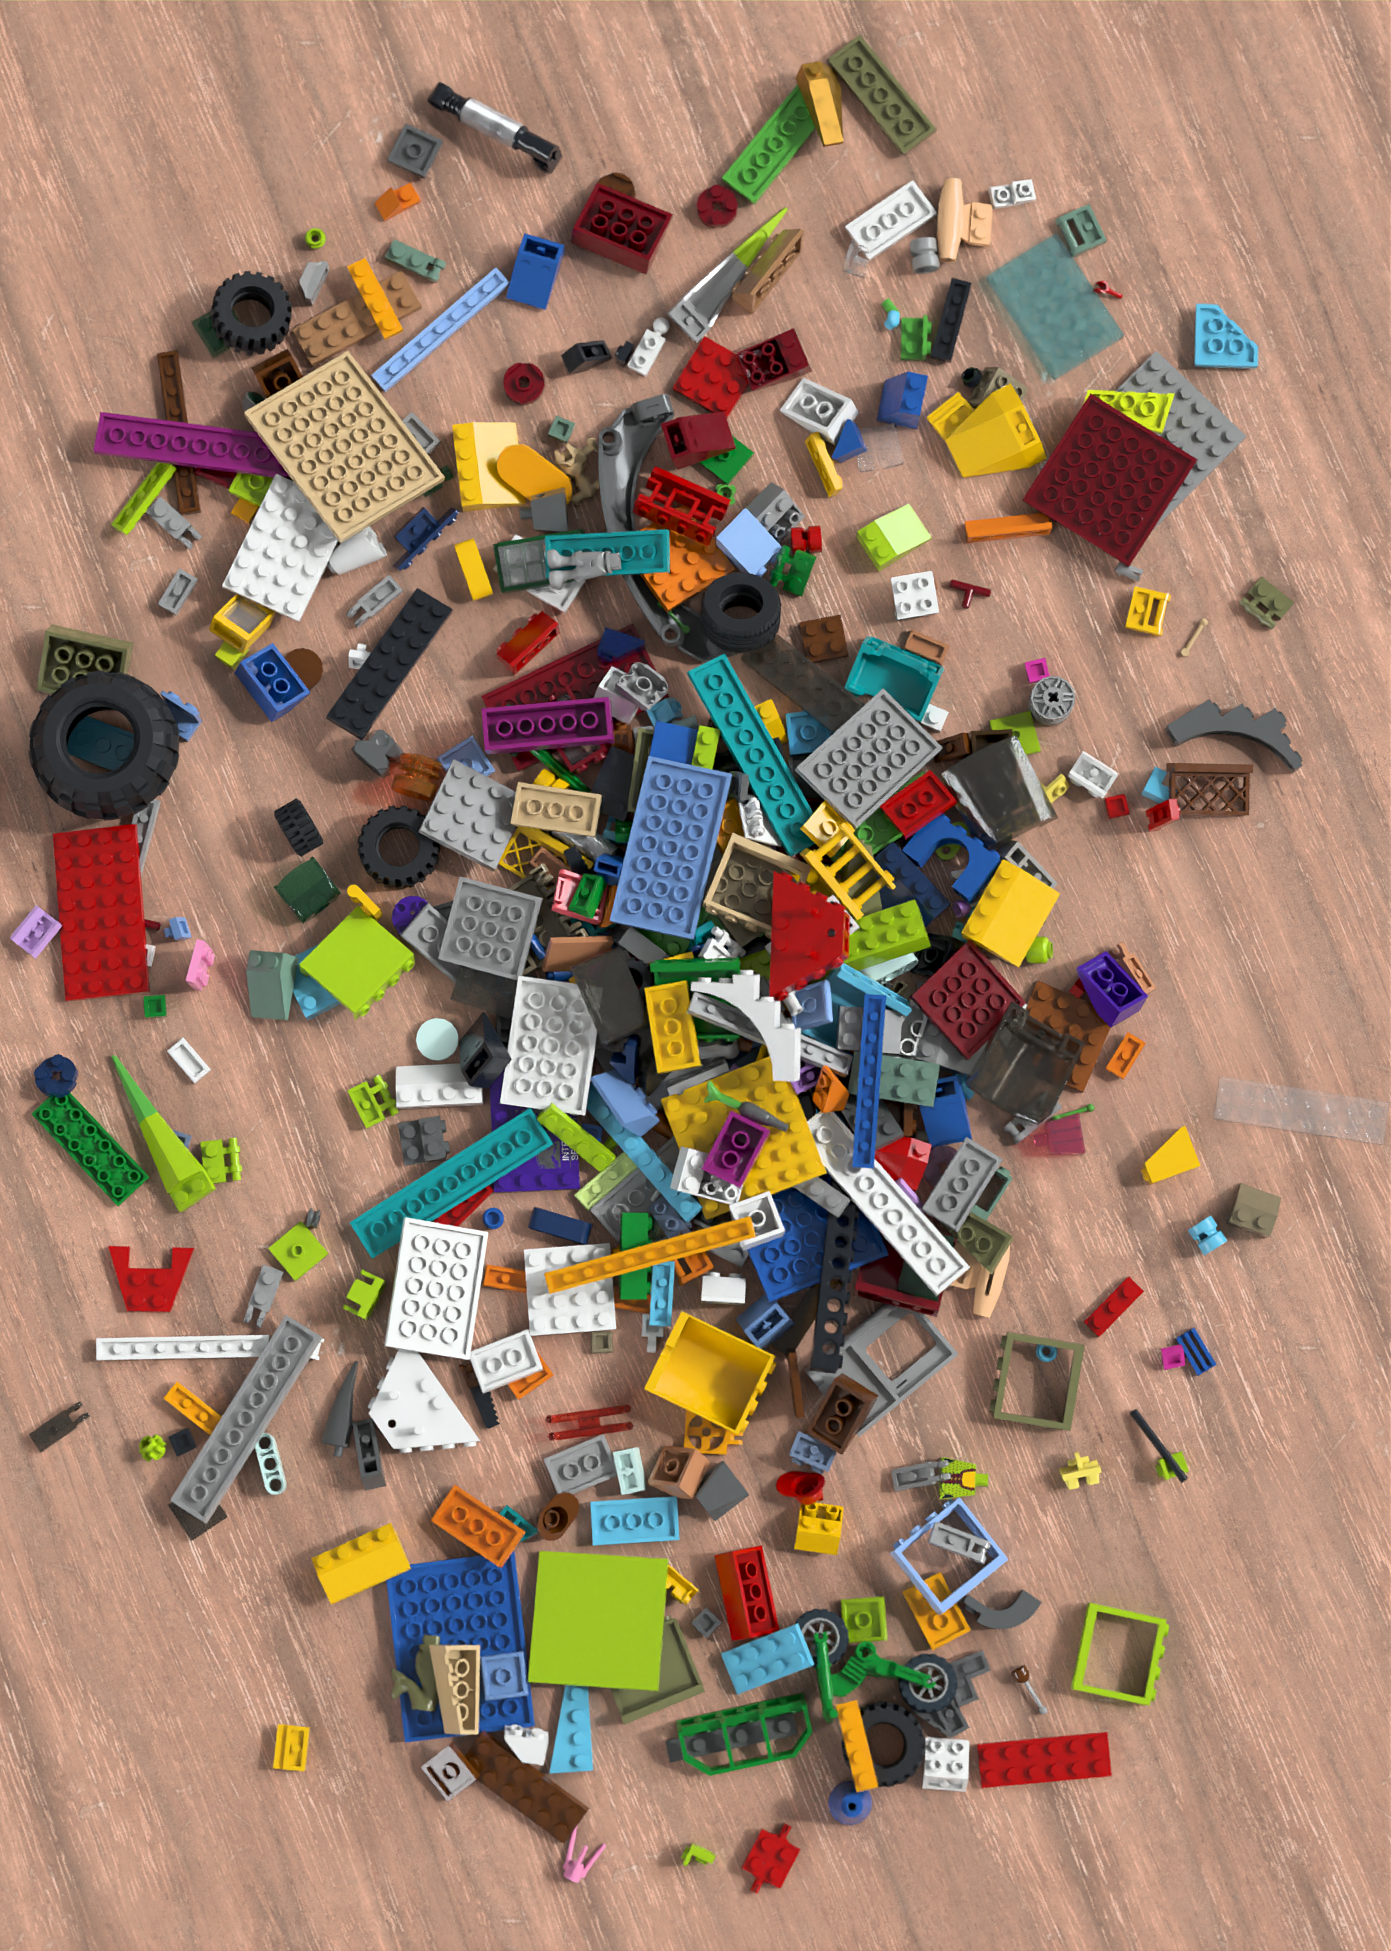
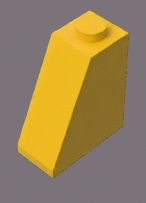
(1171, 1159)

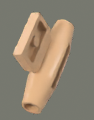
(960, 222)
(986, 1285)

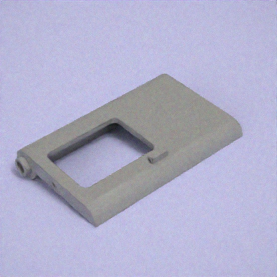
(862, 1368)

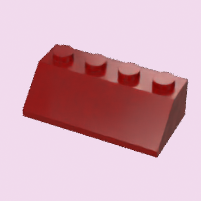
(746, 1593)

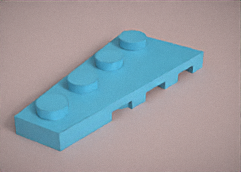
(573, 1736)

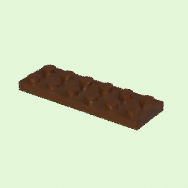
(525, 1787)

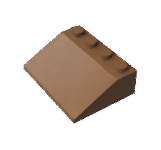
(769, 269)

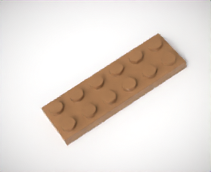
(352, 321)

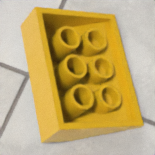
(476, 458)
(1010, 913)

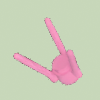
(575, 1869)

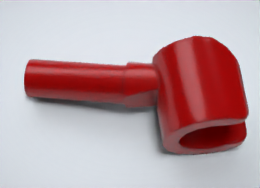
(1105, 289)

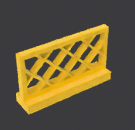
(542, 838)

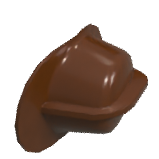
(557, 1516)

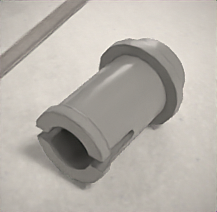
(1127, 571)

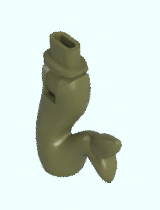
(427, 1697)

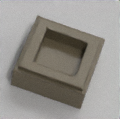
(602, 1342)

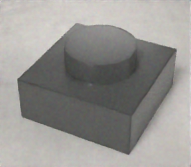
(706, 1622)

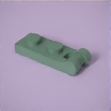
(414, 260)

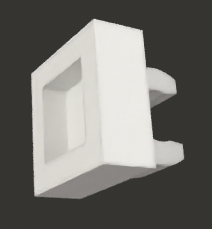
(358, 657)

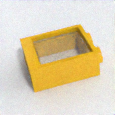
(241, 622)

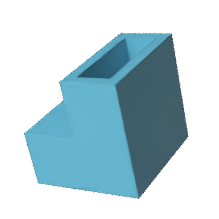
(1154, 789)

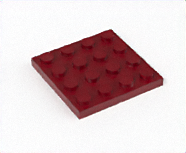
(966, 999)

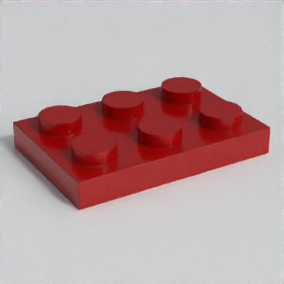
(918, 804)

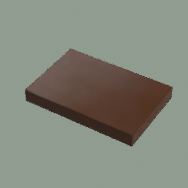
(795, 1382)

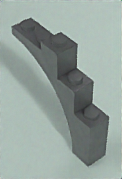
(1265, 730)

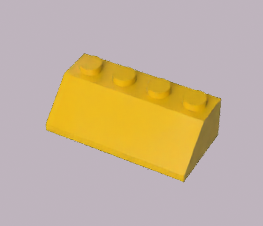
(361, 1563)

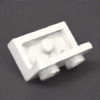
(1092, 775)

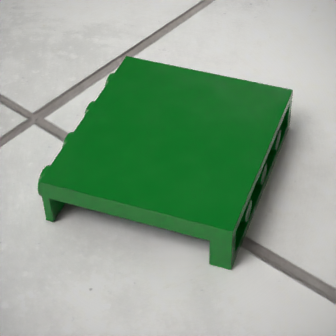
(689, 970)

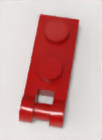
(1162, 814)

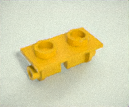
(683, 1589)

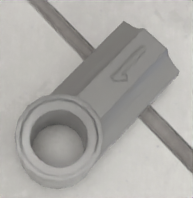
(718, 1048)

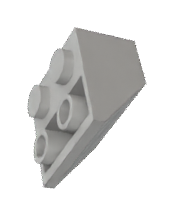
(775, 511)

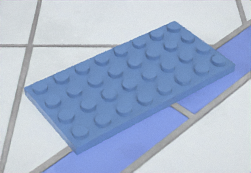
(671, 848)

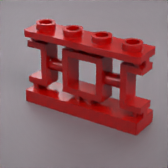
(686, 494)

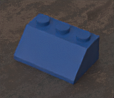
(271, 682)

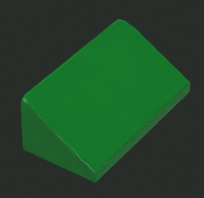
(588, 895)

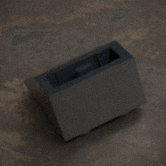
(482, 1054)

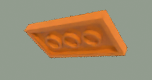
(478, 1526)

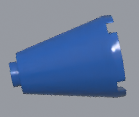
(842, 1796)

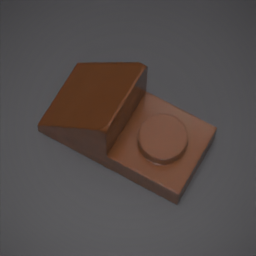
(953, 748)

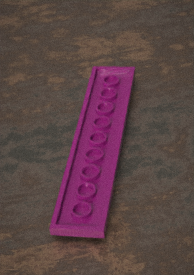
(185, 445)

